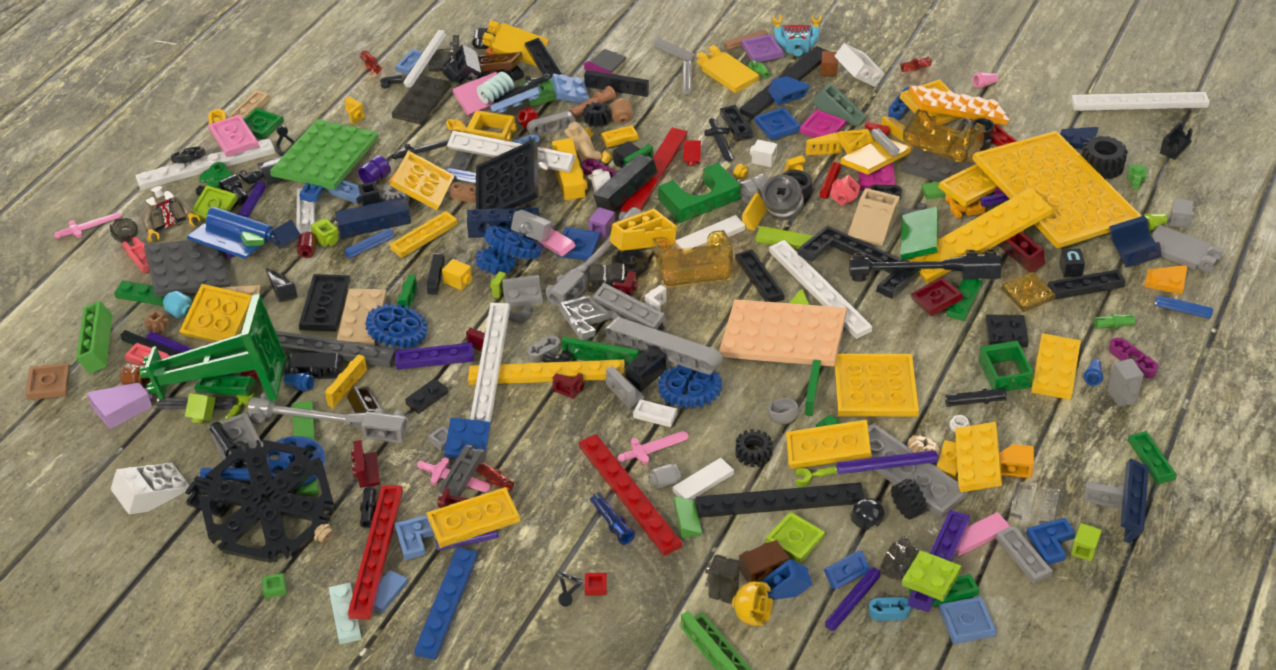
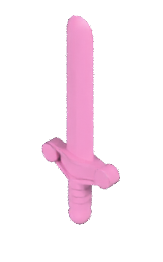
(75, 229)
(641, 451)
(441, 471)

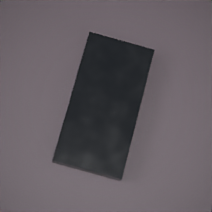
(324, 302)

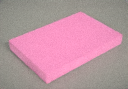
(468, 96)
(233, 135)

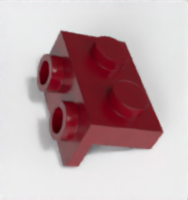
(365, 466)

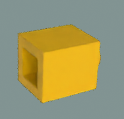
(457, 274)

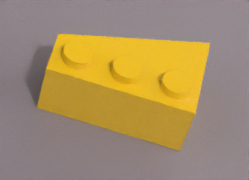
(571, 183)
(639, 230)

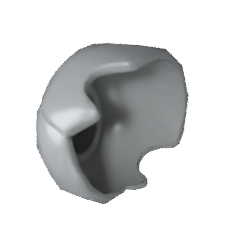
(783, 410)

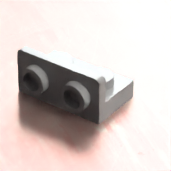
(522, 291)

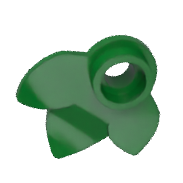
(213, 176)

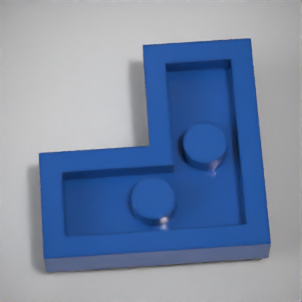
(1047, 539)

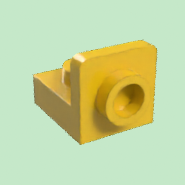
(354, 109)

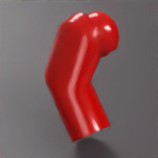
(870, 126)

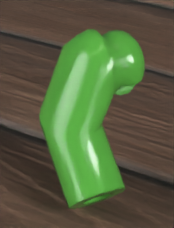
(759, 68)

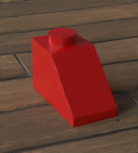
(691, 152)

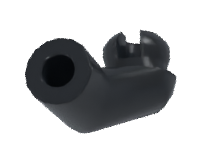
(385, 81)
(251, 177)

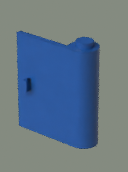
(224, 232)

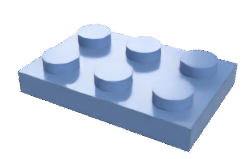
(516, 100)

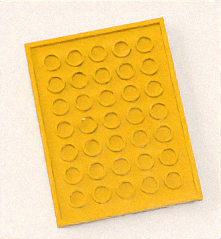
(1075, 191)

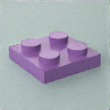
(762, 48)

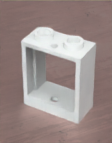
(859, 65)

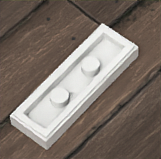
(703, 480)

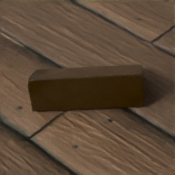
(362, 400)

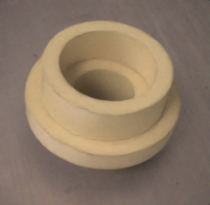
(323, 533)

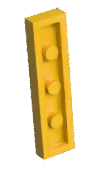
(423, 234)

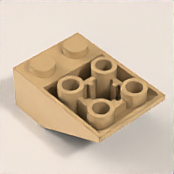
(874, 216)

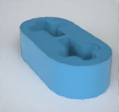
(889, 608)

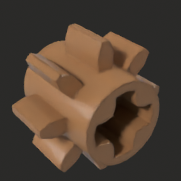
(156, 322)

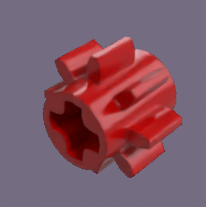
(526, 116)

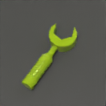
(243, 400)
(807, 475)

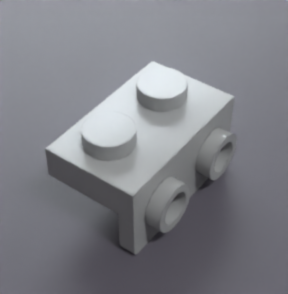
(622, 387)

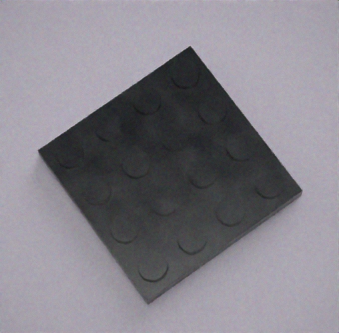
(508, 178)

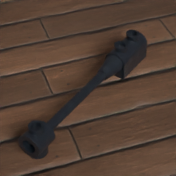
(970, 265)

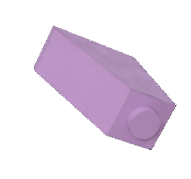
(120, 403)

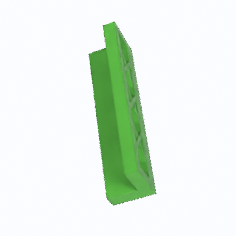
(704, 642)

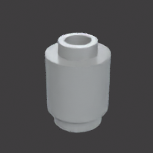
(664, 476)

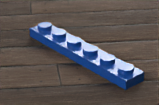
(446, 603)

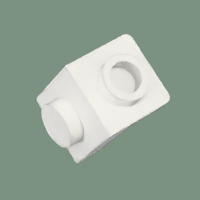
(599, 178)
(656, 297)

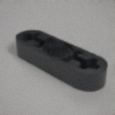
(435, 273)

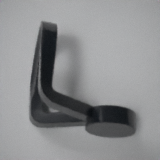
(282, 132)
(565, 598)

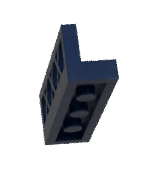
(1134, 499)

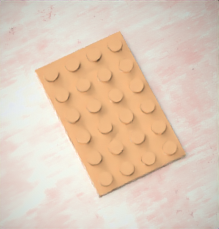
(783, 332)

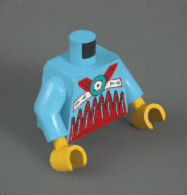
(796, 38)

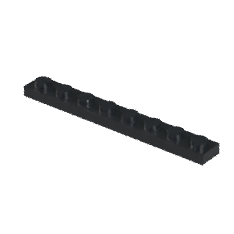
(779, 500)

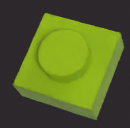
(496, 285)

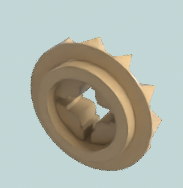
(921, 444)

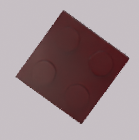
(936, 296)

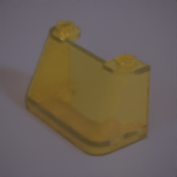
(929, 136)
(695, 264)

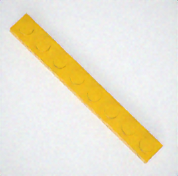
(545, 371)

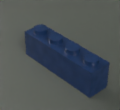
(373, 217)

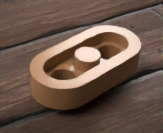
(463, 192)

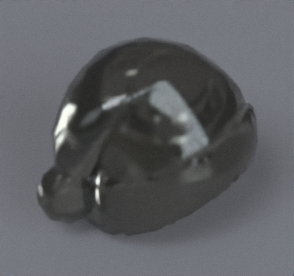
(898, 559)

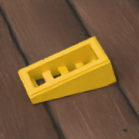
(833, 147)

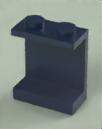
(1134, 241)

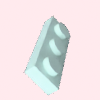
(347, 628)

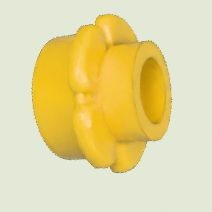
(741, 171)

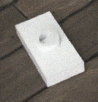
(655, 413)

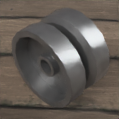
(782, 197)

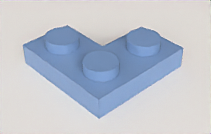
(411, 534)

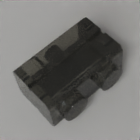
(722, 578)

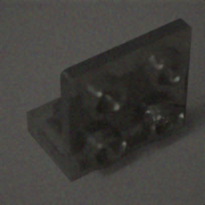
(442, 55)

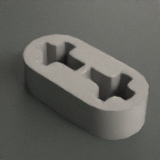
(549, 344)

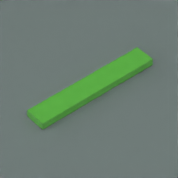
(305, 428)

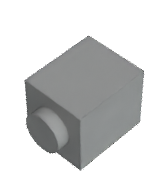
(1181, 213)

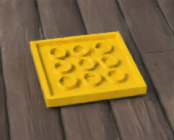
(875, 385)

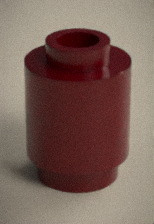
(306, 245)

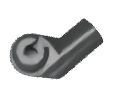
(521, 316)

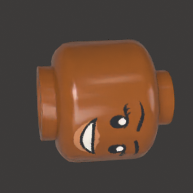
(130, 374)

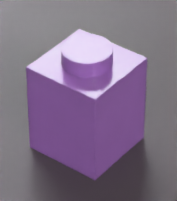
(602, 222)

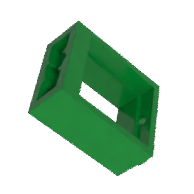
(1009, 352)

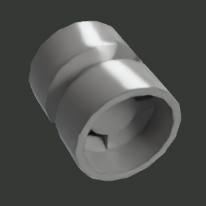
(752, 186)

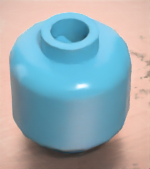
(177, 304)

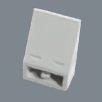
(147, 486)

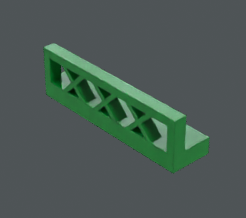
(595, 351)

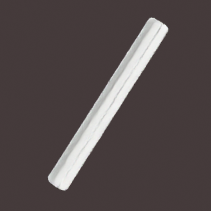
(424, 58)

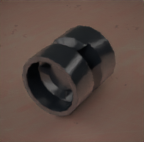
(988, 131)

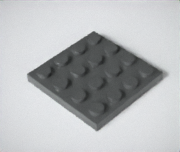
(184, 267)

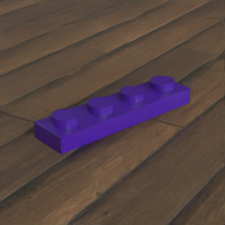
(434, 355)

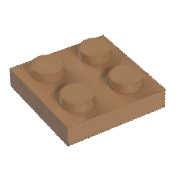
(48, 381)

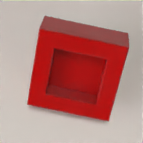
(595, 584)

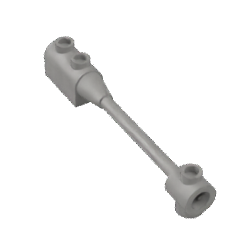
(574, 282)
(374, 425)

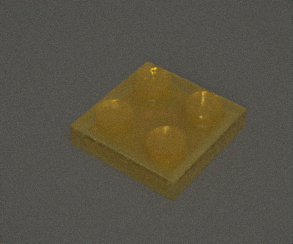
(1028, 291)

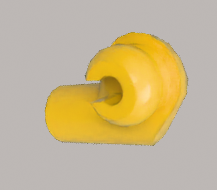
(456, 125)

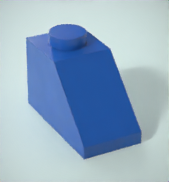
(787, 89)
(788, 580)

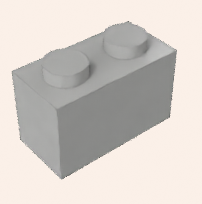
(1125, 382)

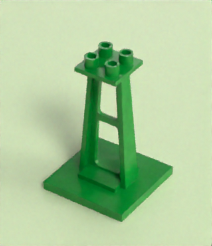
(257, 338)

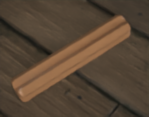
(736, 42)

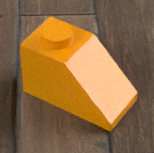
(1017, 461)

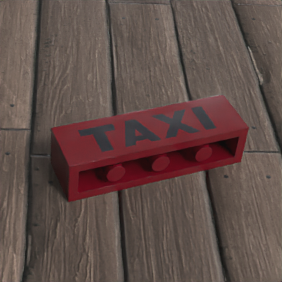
(1024, 251)

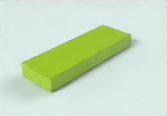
(773, 236)

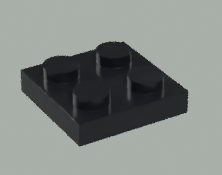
(1006, 329)

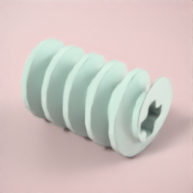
(494, 87)

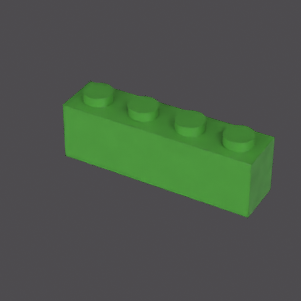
(94, 337)

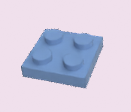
(569, 88)

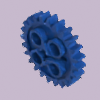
(512, 242)
(396, 326)
(700, 387)

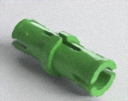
(1114, 321)

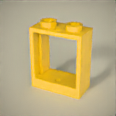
(492, 120)

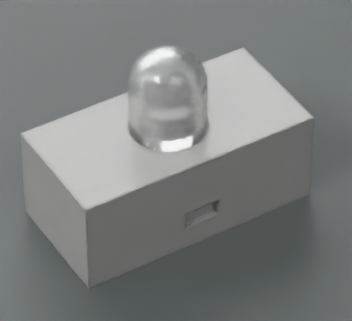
(531, 225)

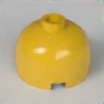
(753, 604)

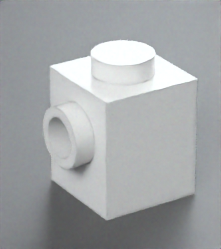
(763, 153)

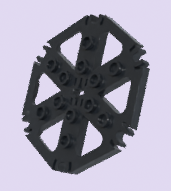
(267, 513)

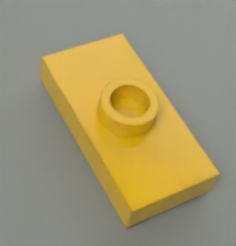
(619, 136)
(948, 459)

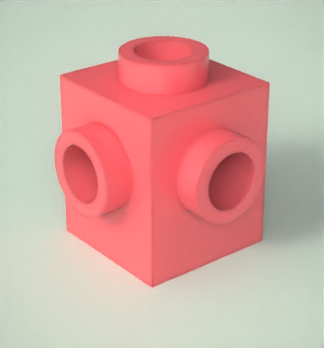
(844, 190)

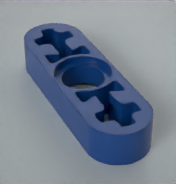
(902, 108)

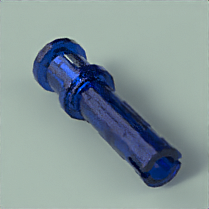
(616, 523)

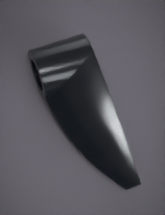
(281, 286)

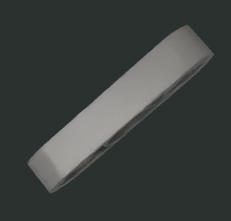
(544, 121)

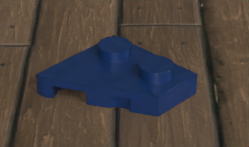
(1077, 136)

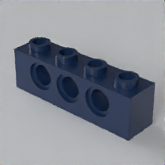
(480, 219)

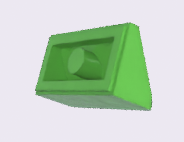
(687, 517)

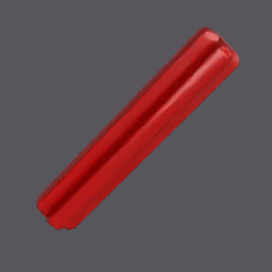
(829, 180)

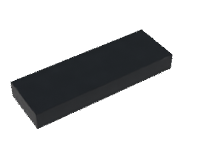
(542, 57)

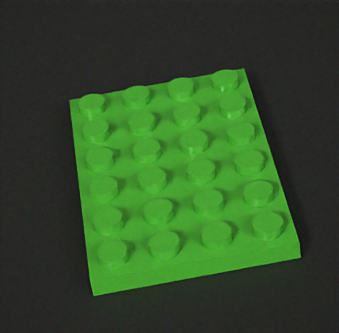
(325, 154)

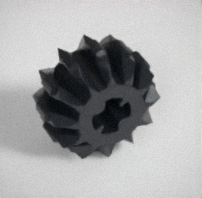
(596, 114)

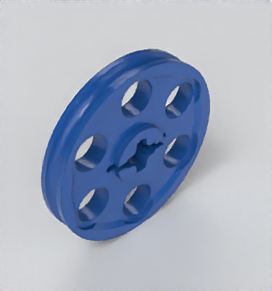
(286, 459)

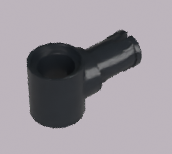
(233, 185)

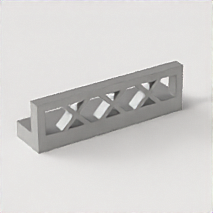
(630, 307)

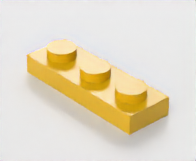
(345, 381)

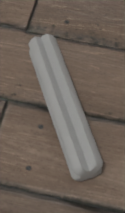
(674, 50)
(687, 77)
(885, 142)

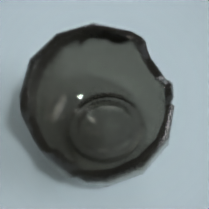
(123, 230)

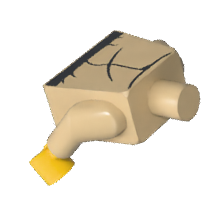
(583, 144)

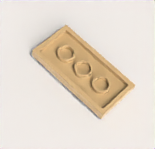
(356, 310)

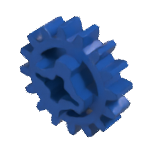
(494, 261)

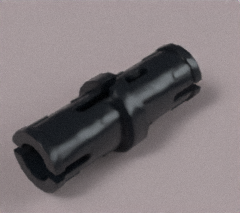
(367, 507)

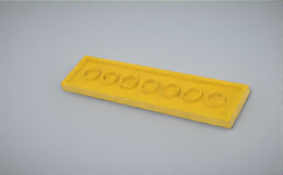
(987, 230)

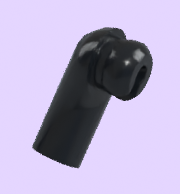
(563, 357)

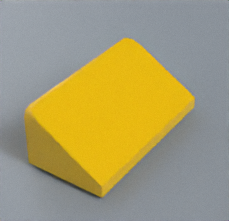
(895, 126)
(754, 212)

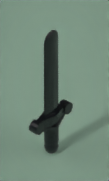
(531, 83)
(718, 132)
(401, 154)

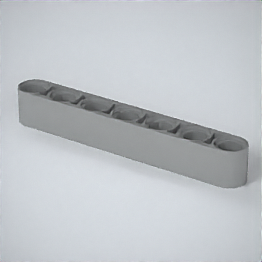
(676, 349)

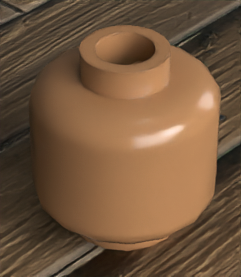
(621, 111)

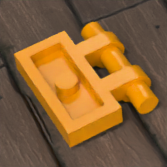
(972, 209)

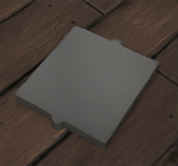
(609, 60)

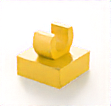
(795, 163)

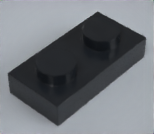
(426, 396)

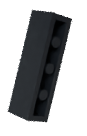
(625, 183)

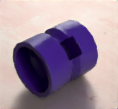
(374, 170)

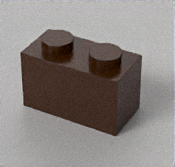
(762, 561)

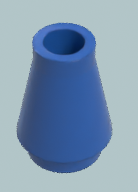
(1094, 375)
(300, 381)

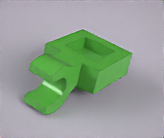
(1136, 174)

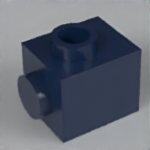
(284, 234)

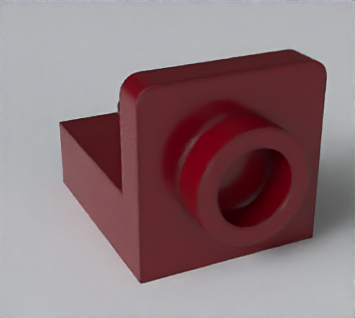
(476, 338)
(568, 386)

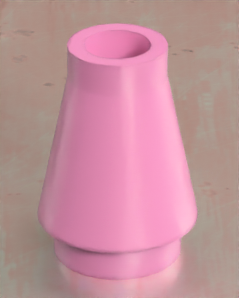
(984, 79)

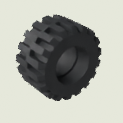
(1105, 155)

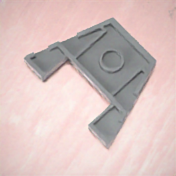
(586, 311)

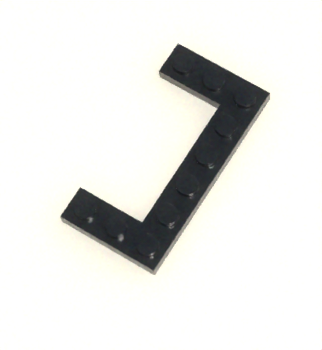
(830, 237)

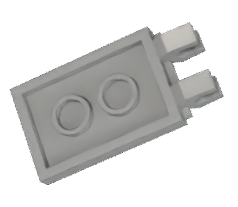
(1187, 249)

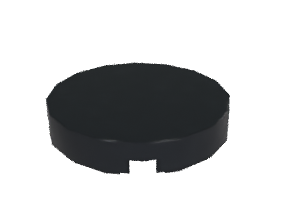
(188, 154)
(633, 261)

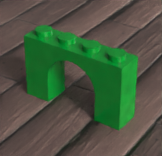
(687, 206)

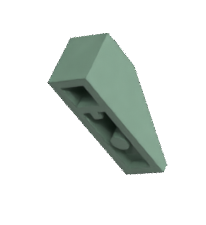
(835, 103)

